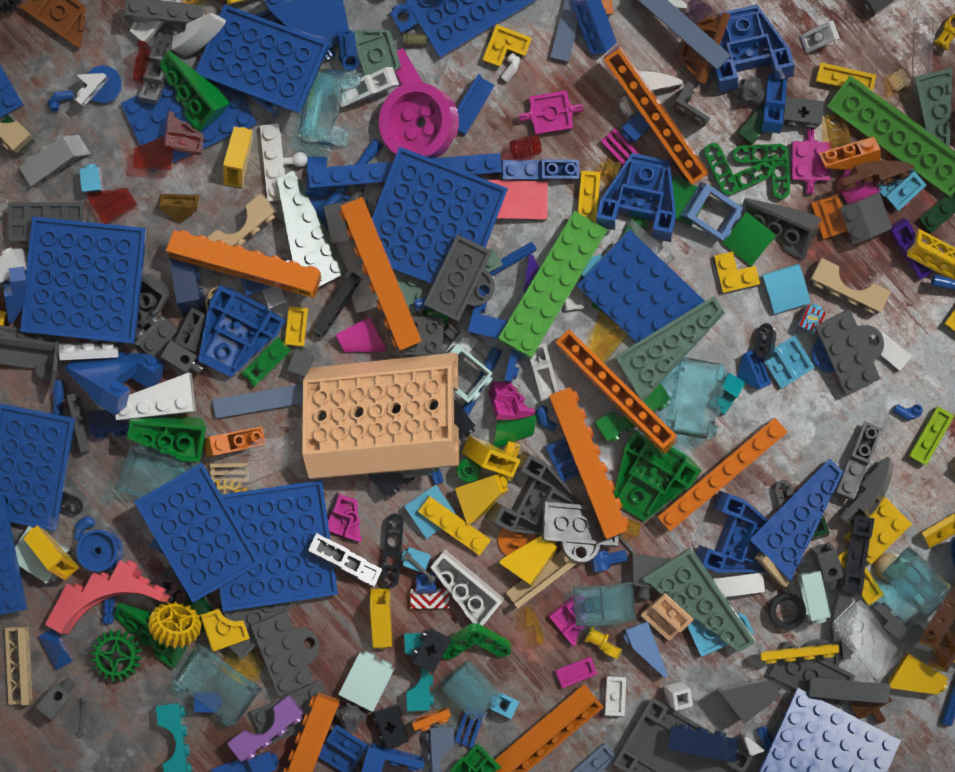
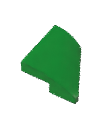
(514, 430)
(476, 761)

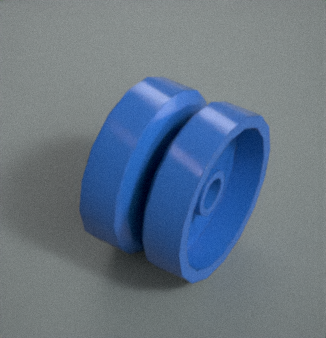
(97, 561)

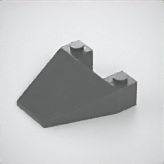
(541, 487)

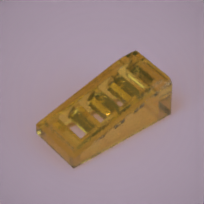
(832, 134)

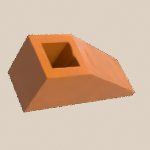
(852, 154)
(231, 441)

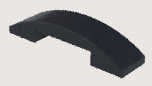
(857, 554)

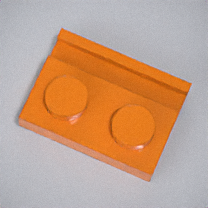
(832, 218)

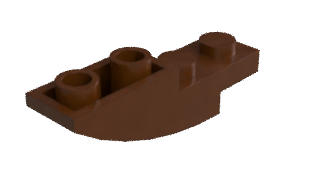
(878, 172)

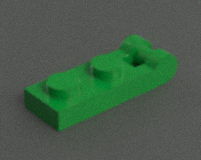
(266, 361)

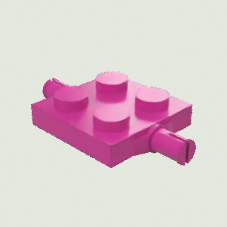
(551, 112)
(806, 162)

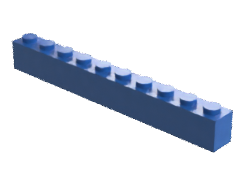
(378, 173)

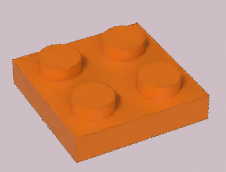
(424, 722)

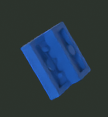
(562, 459)
(342, 749)

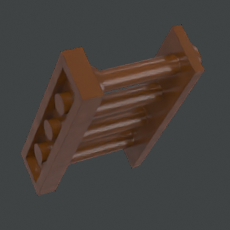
(937, 629)

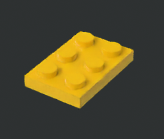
(887, 528)

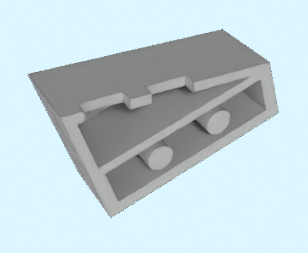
(53, 158)

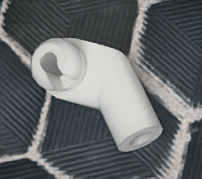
(512, 68)

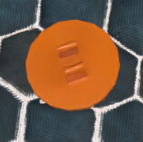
(512, 541)

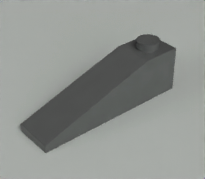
(792, 227)
(152, 299)

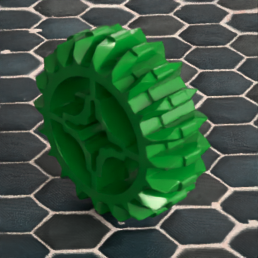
(115, 663)

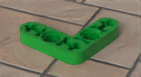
(774, 162)
(736, 178)
(477, 634)

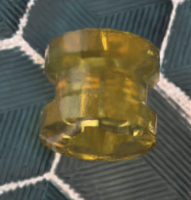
(611, 168)

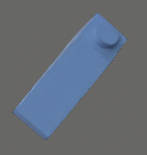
(643, 642)

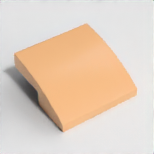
(666, 616)

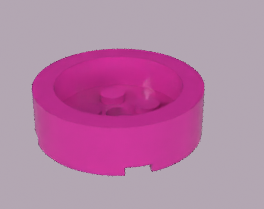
(403, 110)

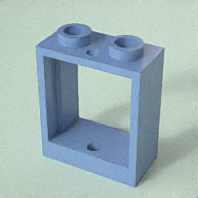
(696, 203)

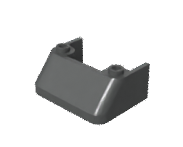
(30, 351)

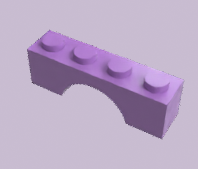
(247, 743)

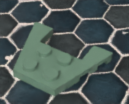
(376, 50)

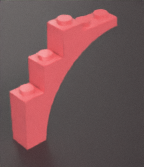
(101, 586)

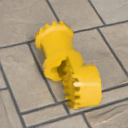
(948, 30)
(601, 640)

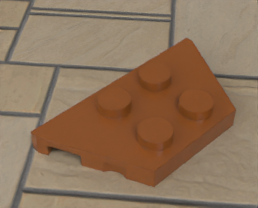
(61, 16)
(691, 59)

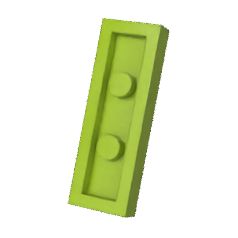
(931, 435)

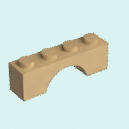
(14, 136)
(258, 212)
(827, 275)

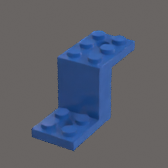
(491, 328)
(378, 754)

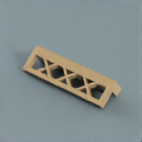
(523, 591)
(23, 665)

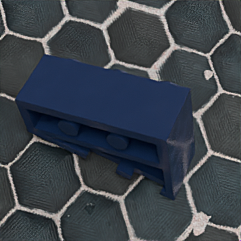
(187, 286)
(703, 743)

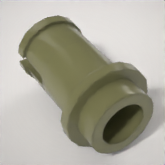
(414, 39)

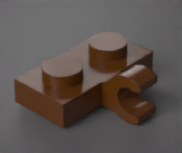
(863, 709)

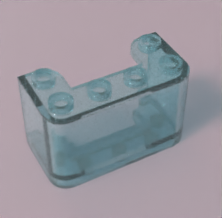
(696, 398)
(148, 470)

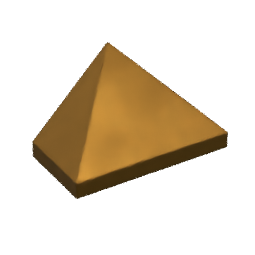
(179, 205)

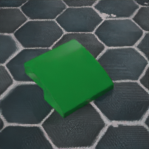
(682, 193)
(748, 239)

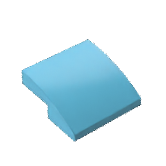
(902, 191)
(786, 288)
(789, 362)
(426, 526)

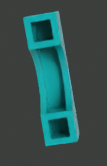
(418, 696)
(171, 717)

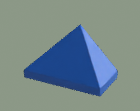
(753, 371)
(55, 648)

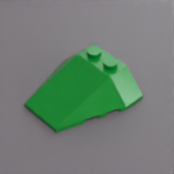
(652, 478)

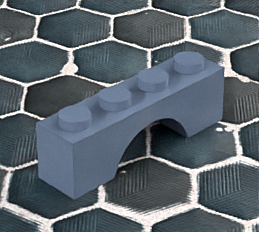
(441, 740)

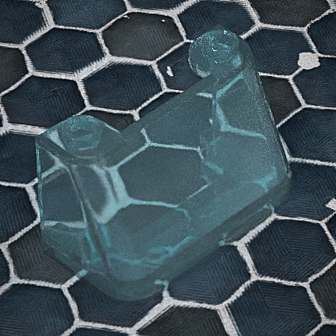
(322, 107)
(216, 685)

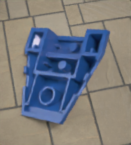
(236, 330)

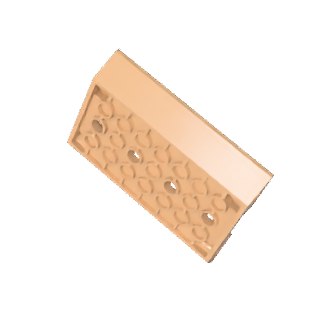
(380, 439)

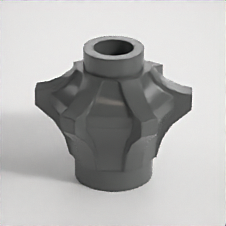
(751, 90)
(350, 716)

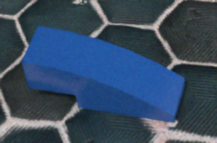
(774, 105)
(15, 292)

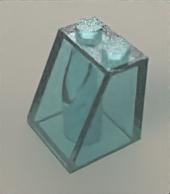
(917, 581)
(604, 604)
(472, 690)

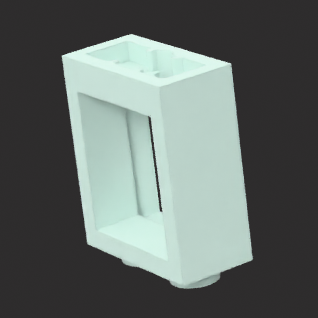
(484, 381)
(813, 596)

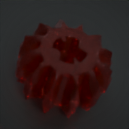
(525, 146)

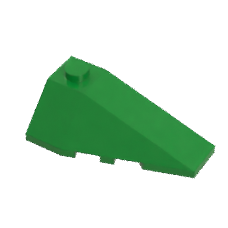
(198, 96)
(171, 435)
(137, 622)

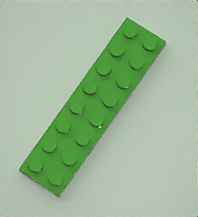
(896, 133)
(552, 285)

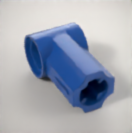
(347, 49)

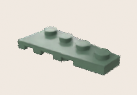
(935, 102)

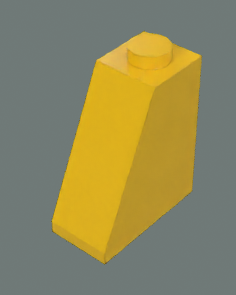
(237, 157)
(490, 456)
(481, 496)
(50, 553)
(530, 560)
(381, 618)
(917, 676)

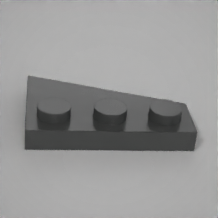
(80, 428)

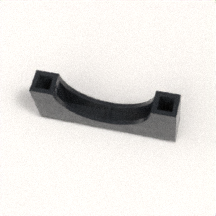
(390, 481)

